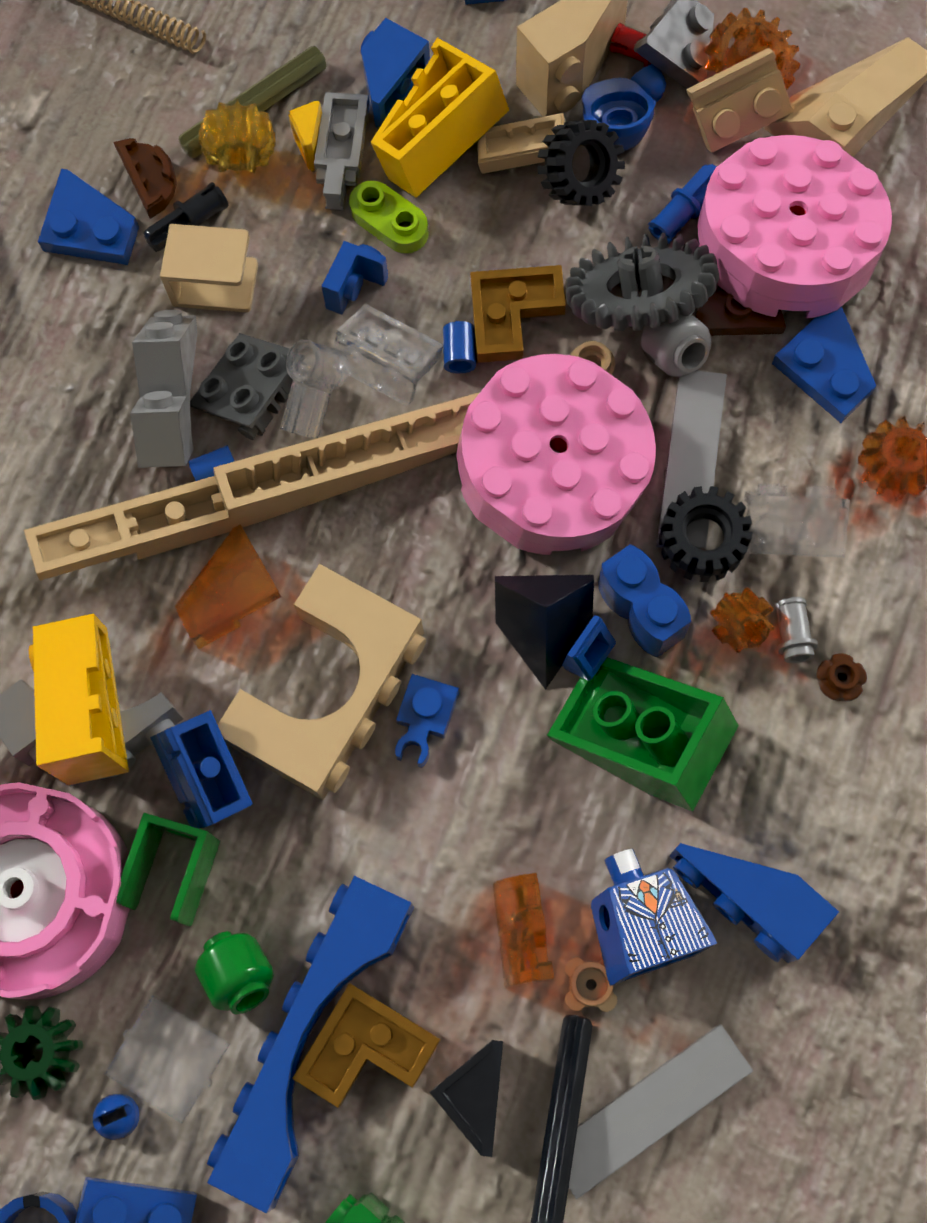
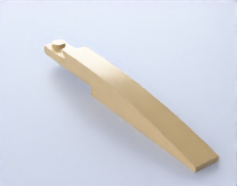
(249, 490)

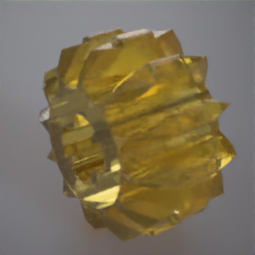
(237, 137)

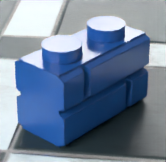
(201, 770)

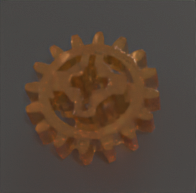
(751, 37)

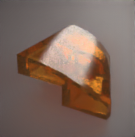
(226, 590)
(521, 931)

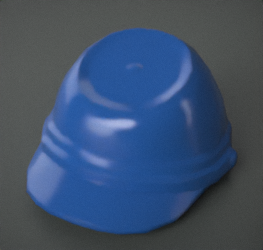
(622, 107)

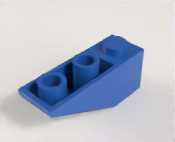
(769, 901)

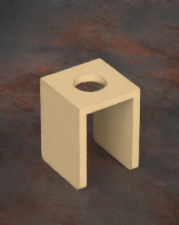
(208, 268)

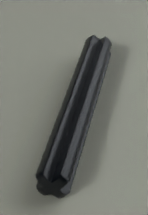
(562, 1121)

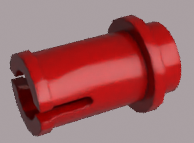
(624, 42)

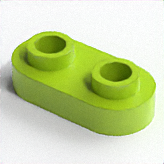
(385, 215)

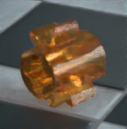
(742, 620)

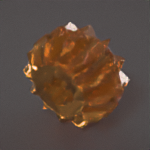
(886, 468)

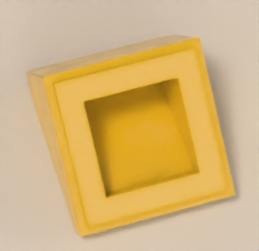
(305, 129)

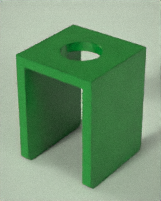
(142, 857)

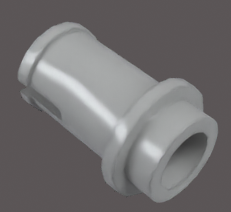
(794, 630)

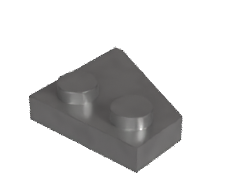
(679, 41)

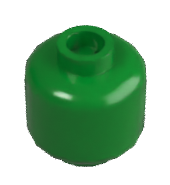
(234, 972)

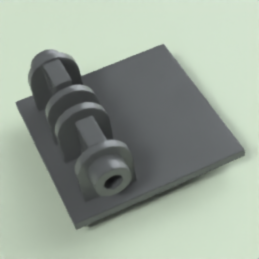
(246, 384)

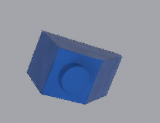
(389, 62)

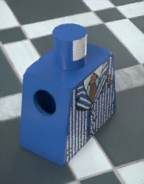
(646, 920)

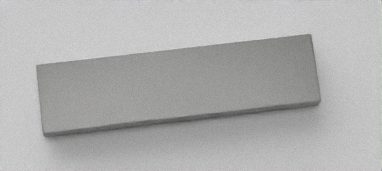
(694, 444)
(655, 1107)

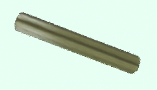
(266, 91)

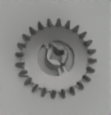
(642, 269)

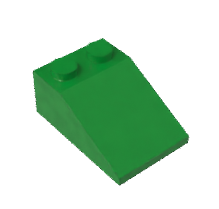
(647, 730)

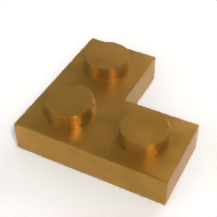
(504, 298)
(359, 1032)

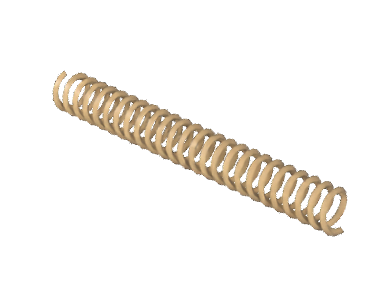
(152, 22)

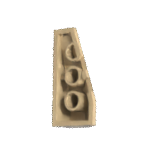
(858, 99)

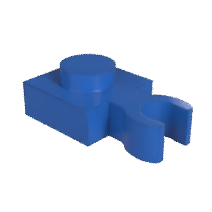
(426, 712)

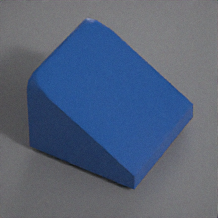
(590, 650)

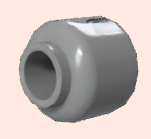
(677, 346)

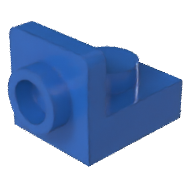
(347, 274)

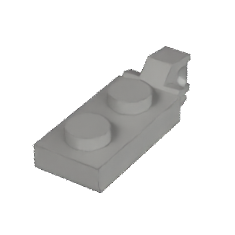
(340, 145)

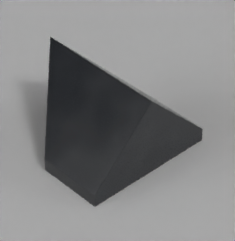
(543, 617)
(472, 1096)

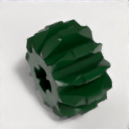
(52, 1036)

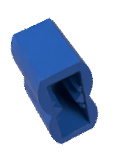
(634, 592)

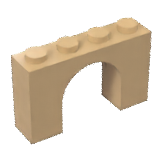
(317, 750)

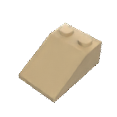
(564, 51)

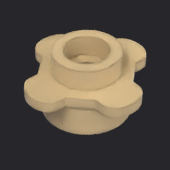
(579, 995)

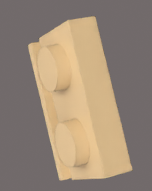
(740, 100)

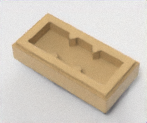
(515, 143)

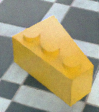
(439, 119)

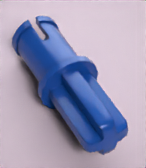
(685, 204)

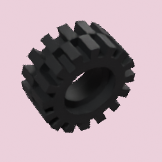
(602, 162)
(711, 507)

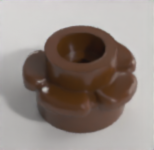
(832, 686)

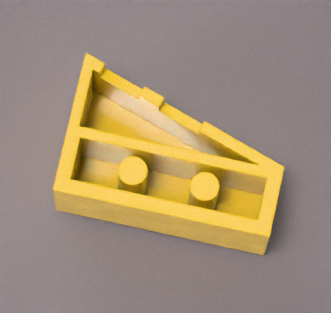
(76, 701)

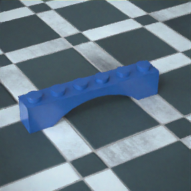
(263, 1145)

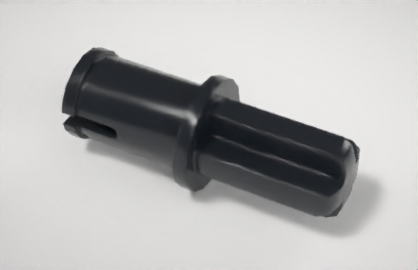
(191, 212)

